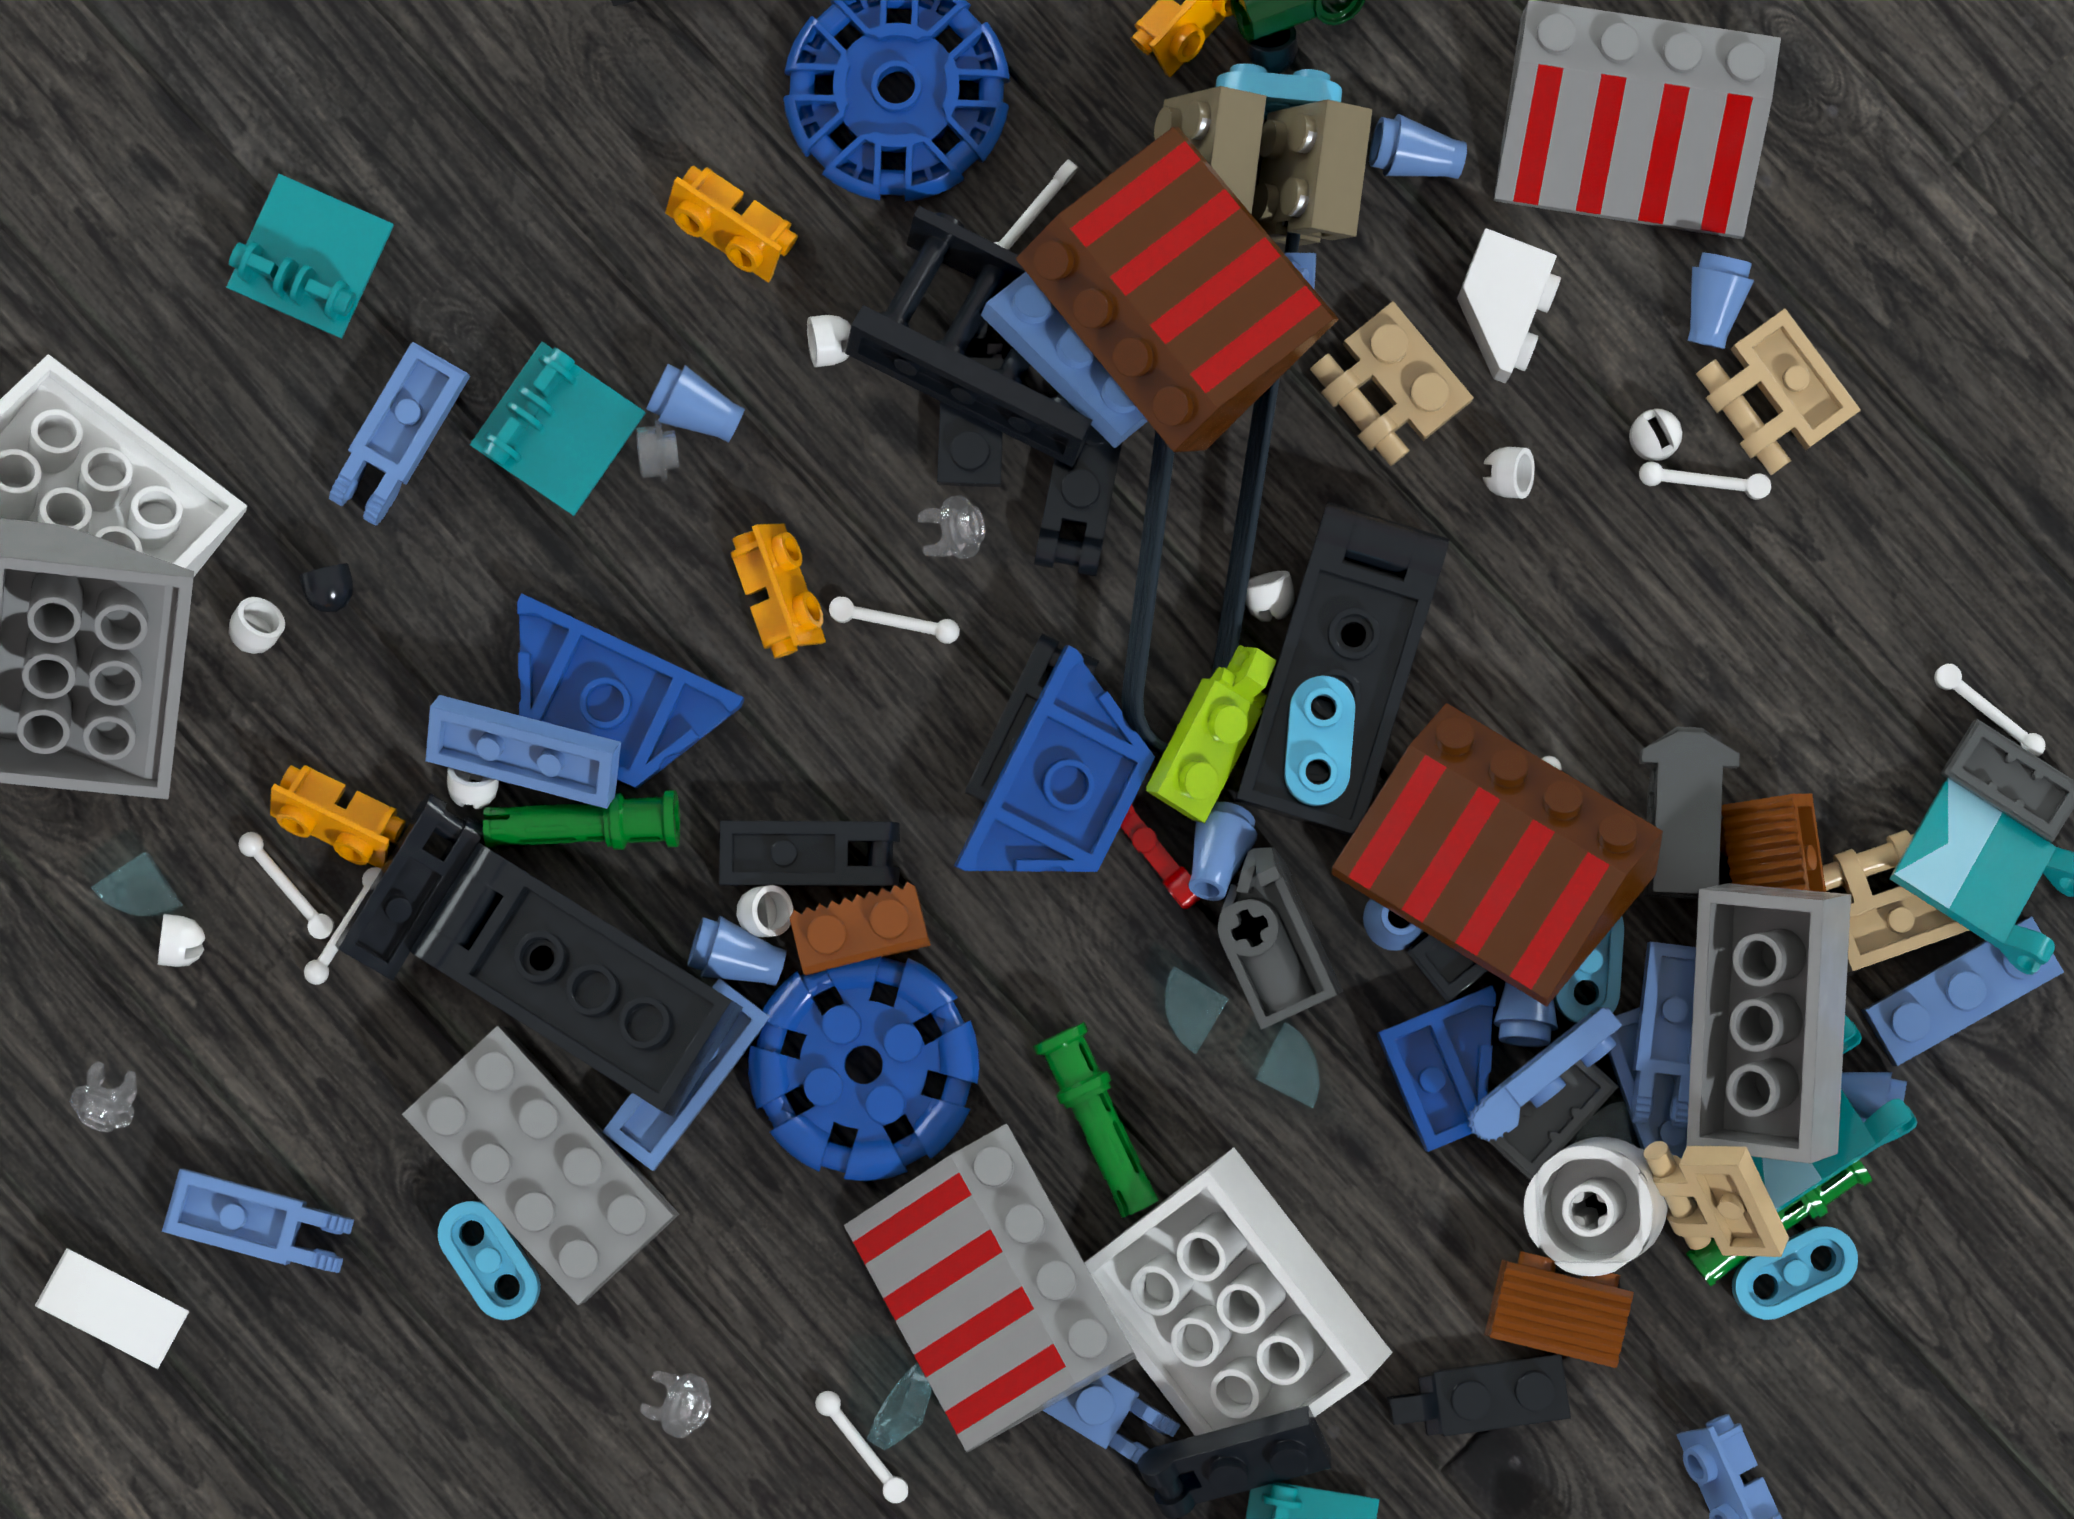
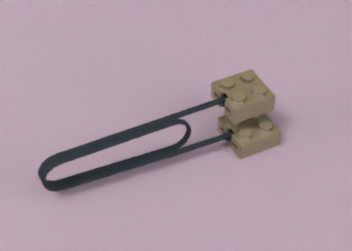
(1303, 194)

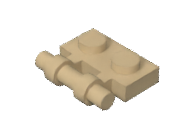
(1405, 371)
(1793, 381)
(1890, 920)
(1717, 1197)

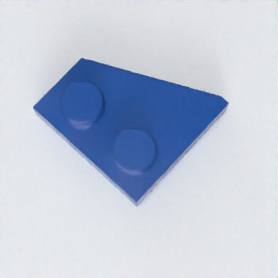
(1443, 1065)

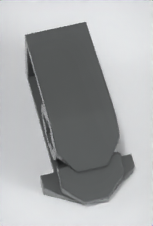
(1687, 807)
(1290, 964)

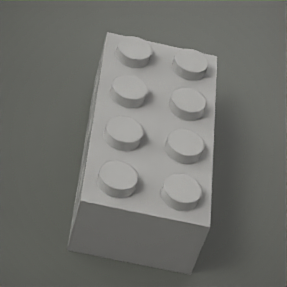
(1769, 1021)
(540, 1164)

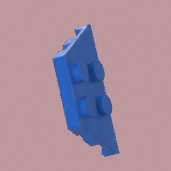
(614, 691)
(1062, 781)

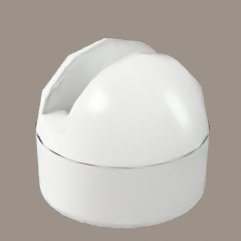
(827, 339)
(1645, 440)
(1511, 472)
(1270, 595)
(256, 625)
(471, 793)
(765, 911)
(180, 941)

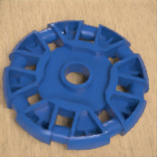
(901, 126)
(872, 1104)

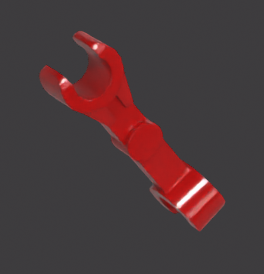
(1146, 842)

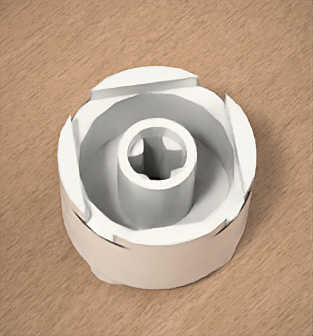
(1570, 1230)

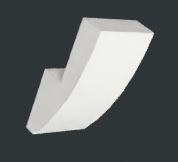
(112, 1308)

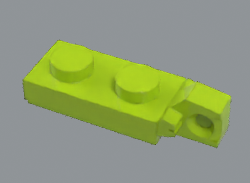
(1212, 734)

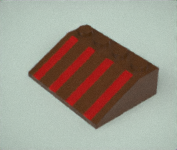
(1177, 291)
(1499, 854)

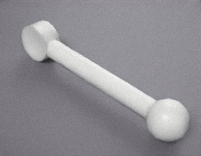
(1059, 180)
(1755, 486)
(843, 610)
(1950, 676)
(319, 925)
(317, 970)
(894, 1487)

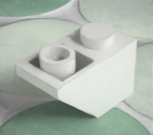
(1501, 297)

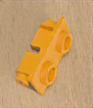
(1177, 30)
(705, 209)
(772, 561)
(308, 806)

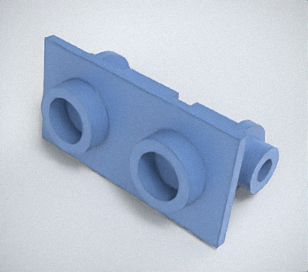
(1715, 1461)

